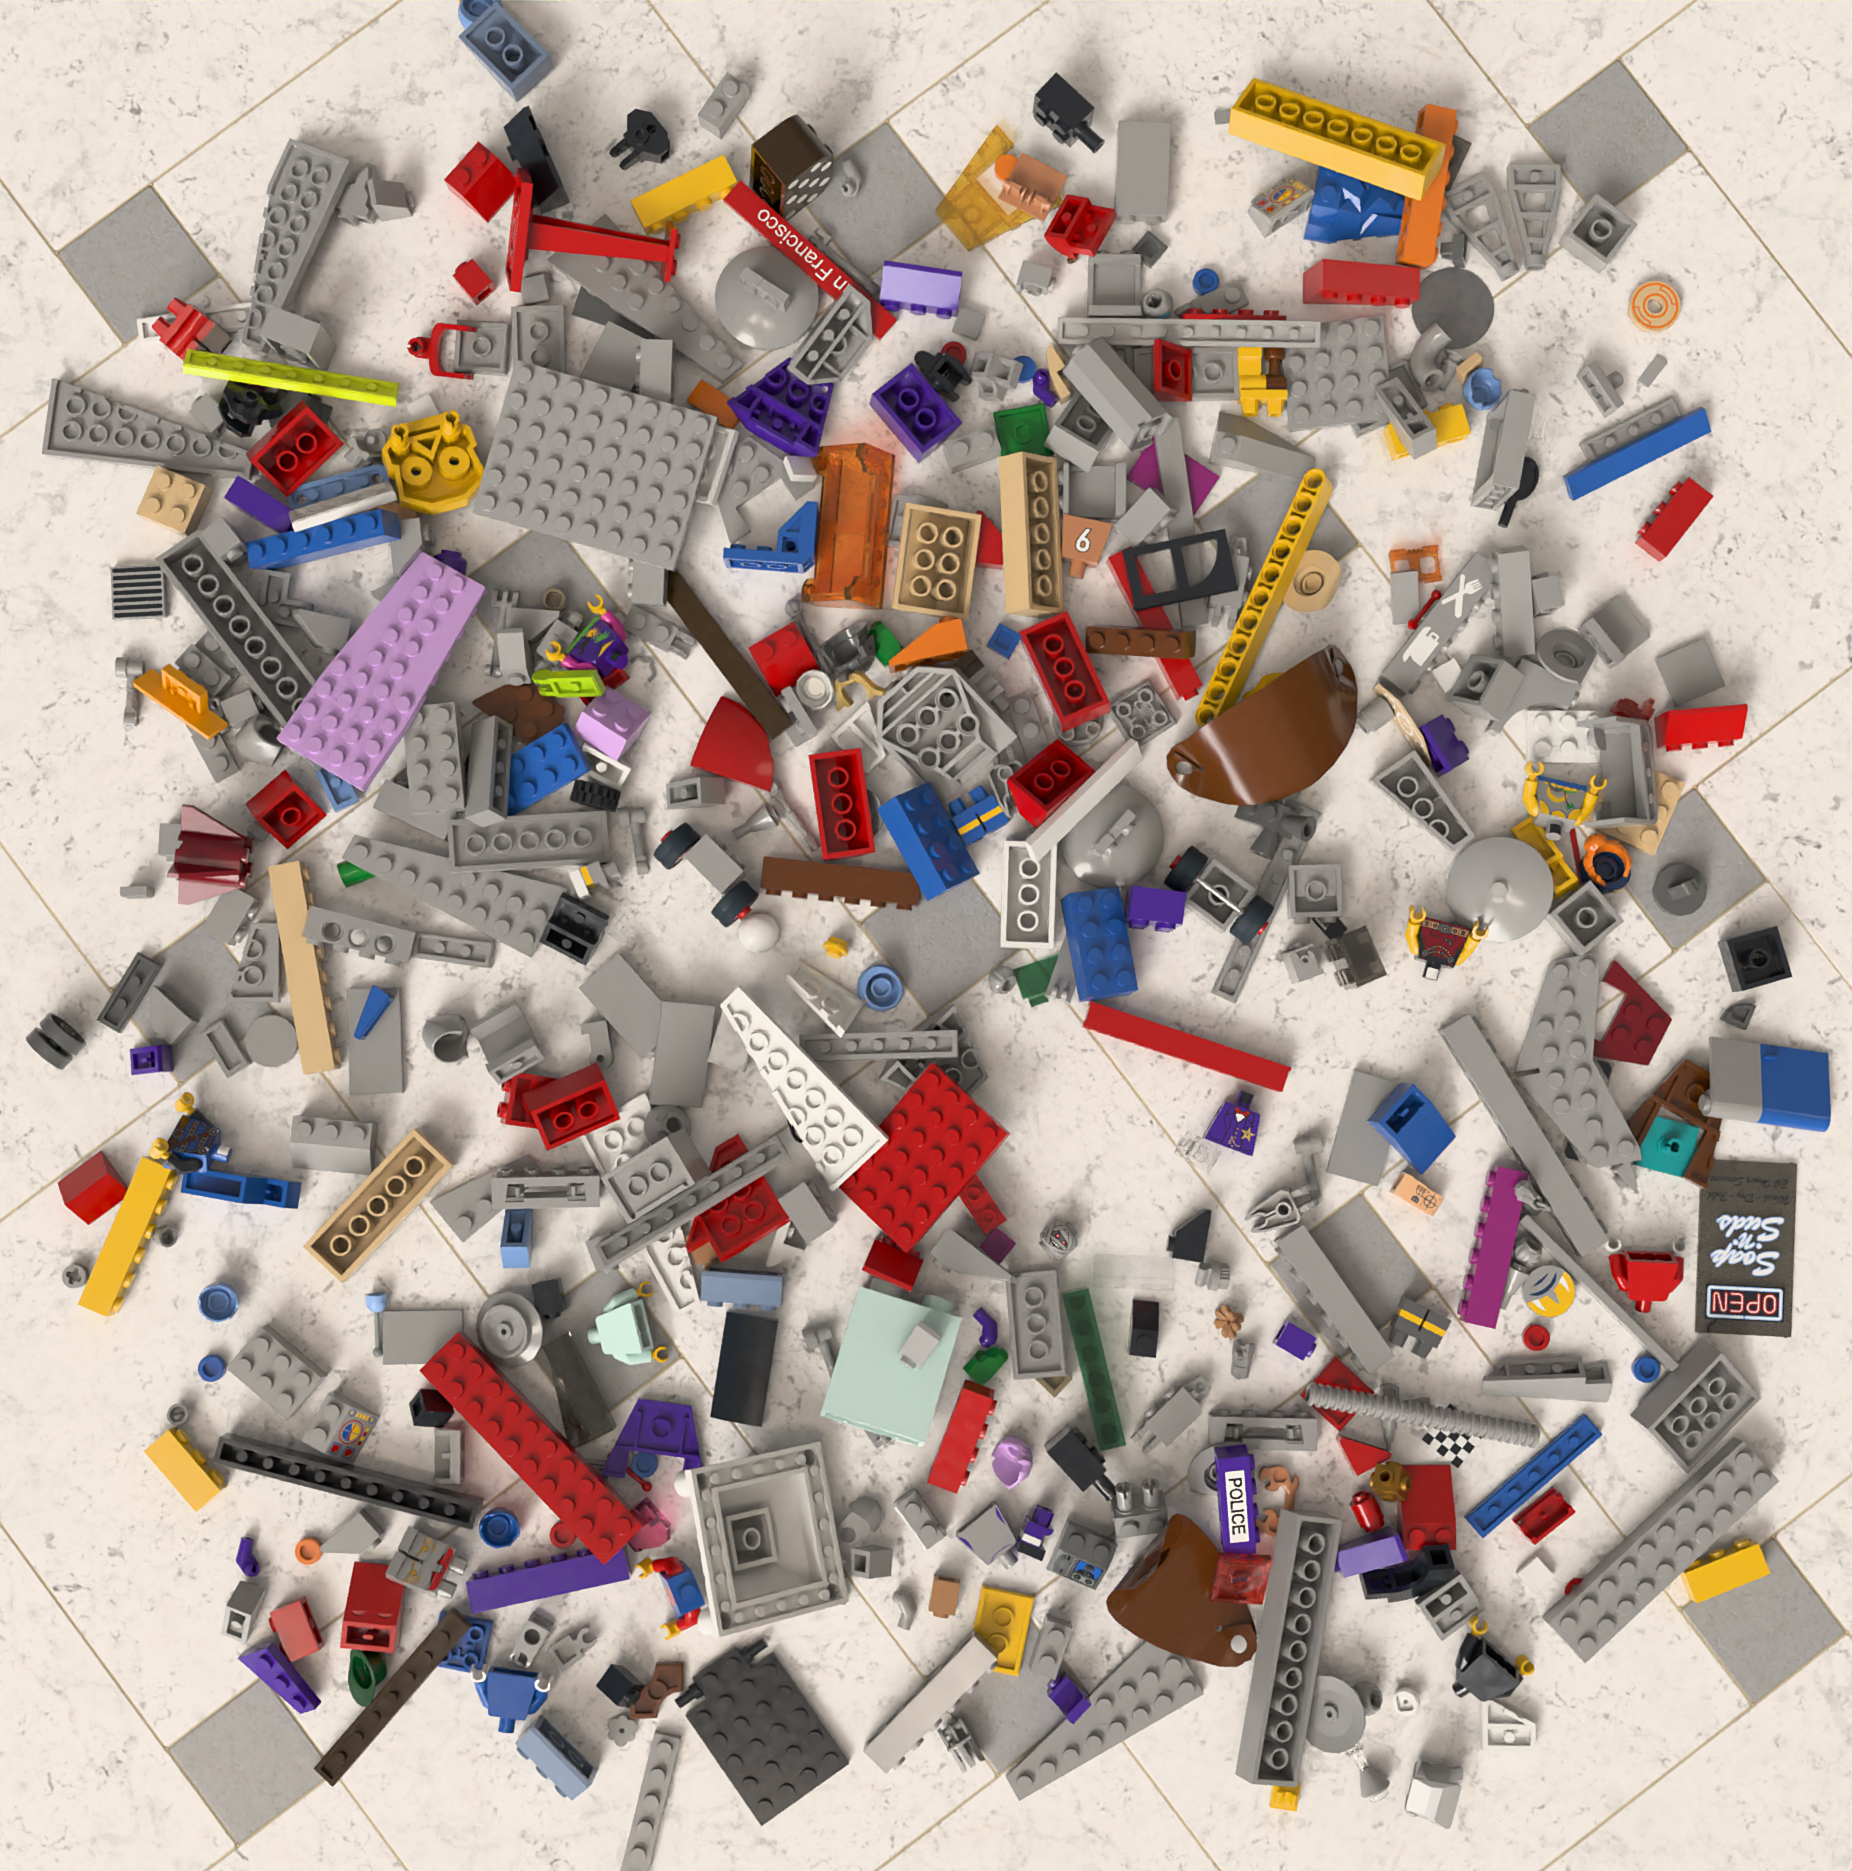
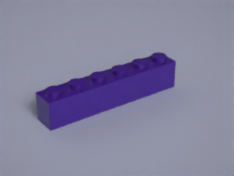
(544, 1579)

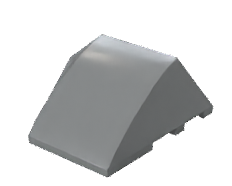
(965, 1070)

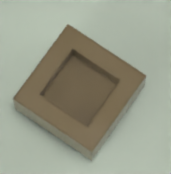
(1055, 1385)

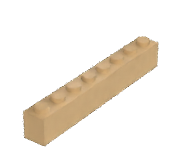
(304, 969)

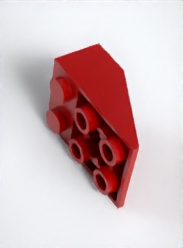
(372, 1610)

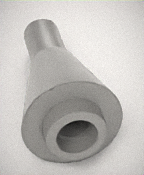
(762, 819)
(1516, 1277)

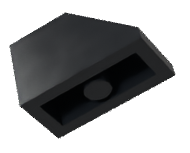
(1190, 1238)
(1143, 1329)

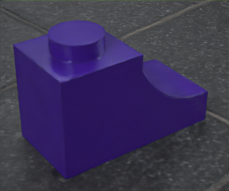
(1068, 1696)

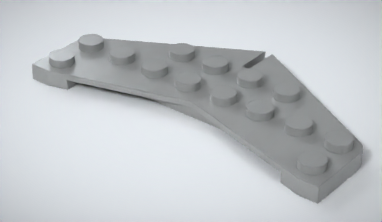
(1568, 1081)

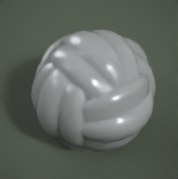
(1002, 979)
(1527, 1250)

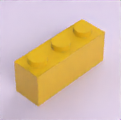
(1450, 428)
(186, 1468)
(1724, 1570)

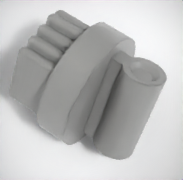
(1214, 1275)

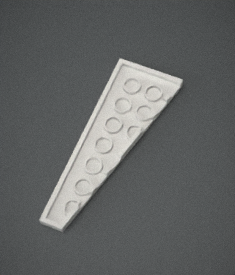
(824, 1116)
(668, 1255)

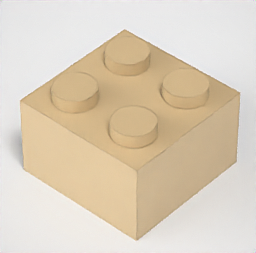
(174, 502)

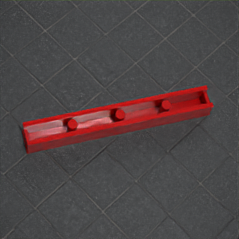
(1186, 1047)

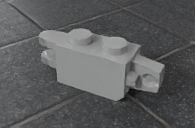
(1233, 600)
(1173, 1414)

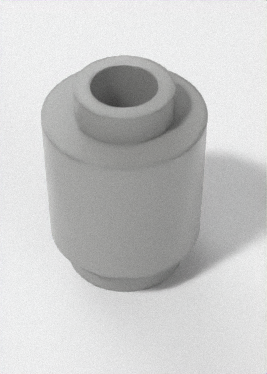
(1375, 715)

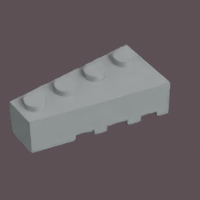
(1422, 798)

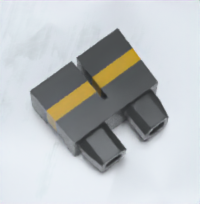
(1419, 1323)

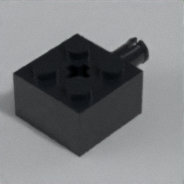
(1066, 114)
(1080, 1462)

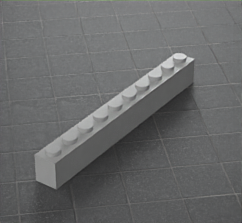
(657, 382)
(1523, 1135)

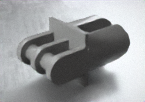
(959, 1742)

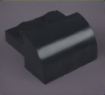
(575, 929)

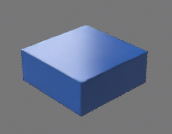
(1003, 641)

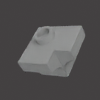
(994, 375)

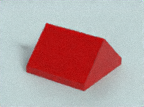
(1171, 372)
(92, 1188)

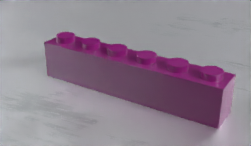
(1492, 1249)

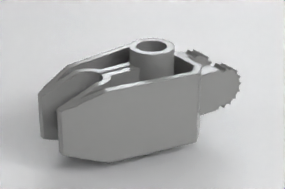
(998, 776)
(1281, 1208)

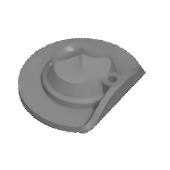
(1565, 655)
(1202, 1471)

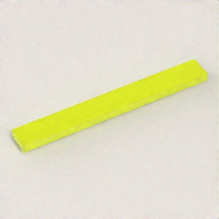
(290, 377)

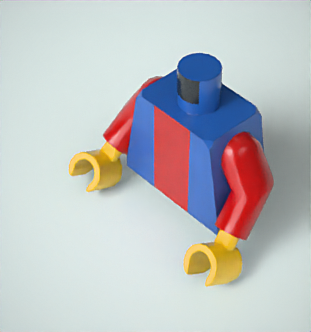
(680, 1589)

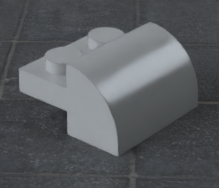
(1449, 1605)

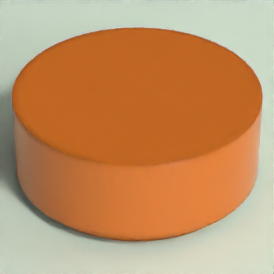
(1004, 166)
(308, 1550)

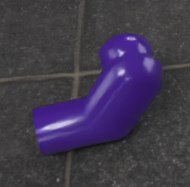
(1041, 388)

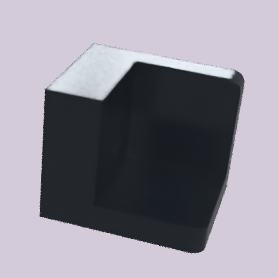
(430, 1409)

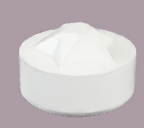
(1406, 1701)

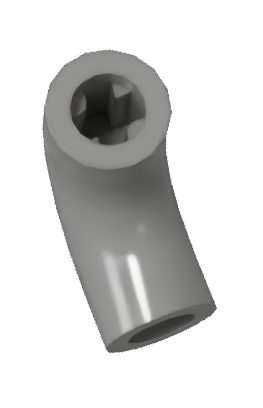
(1424, 357)

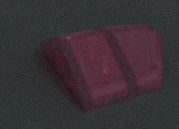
(655, 1532)

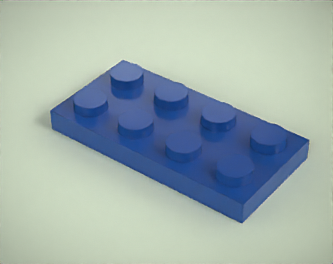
(544, 768)

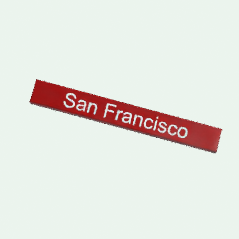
(801, 252)

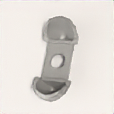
(863, 1518)

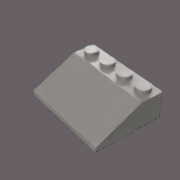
(1695, 1406)

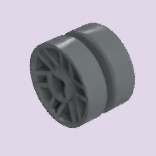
(56, 1041)

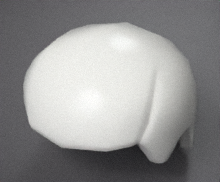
(814, 689)
(758, 932)

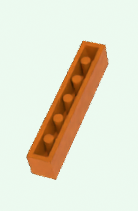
(1421, 218)

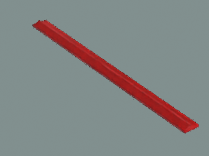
(1575, 852)

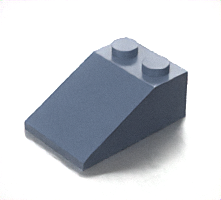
(507, 51)

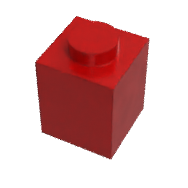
(473, 281)

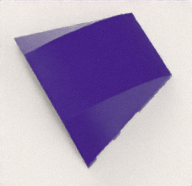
(785, 411)

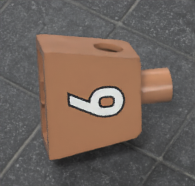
(1082, 543)

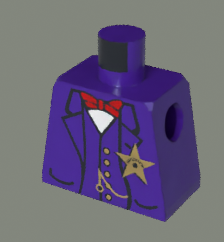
(1235, 1125)

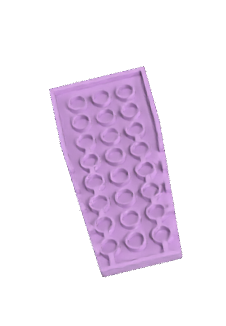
(383, 673)

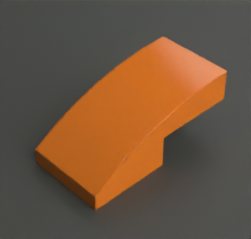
(713, 402)

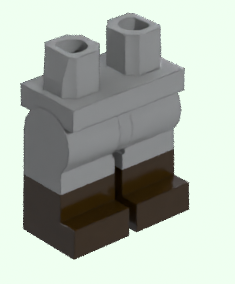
(983, 681)

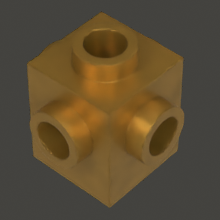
(1391, 1482)

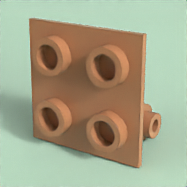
(1032, 187)

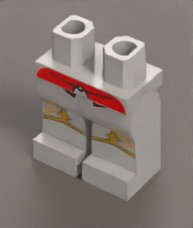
(434, 1565)

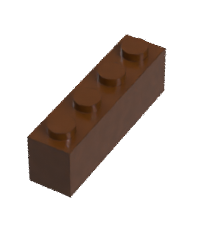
(1140, 641)

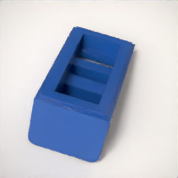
(374, 1008)

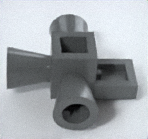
(1276, 820)

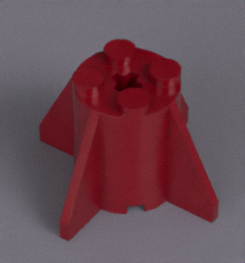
(210, 857)

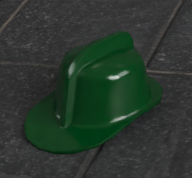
(365, 1673)

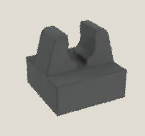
(1455, 250)

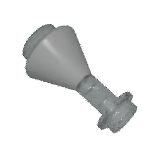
(1372, 1783)

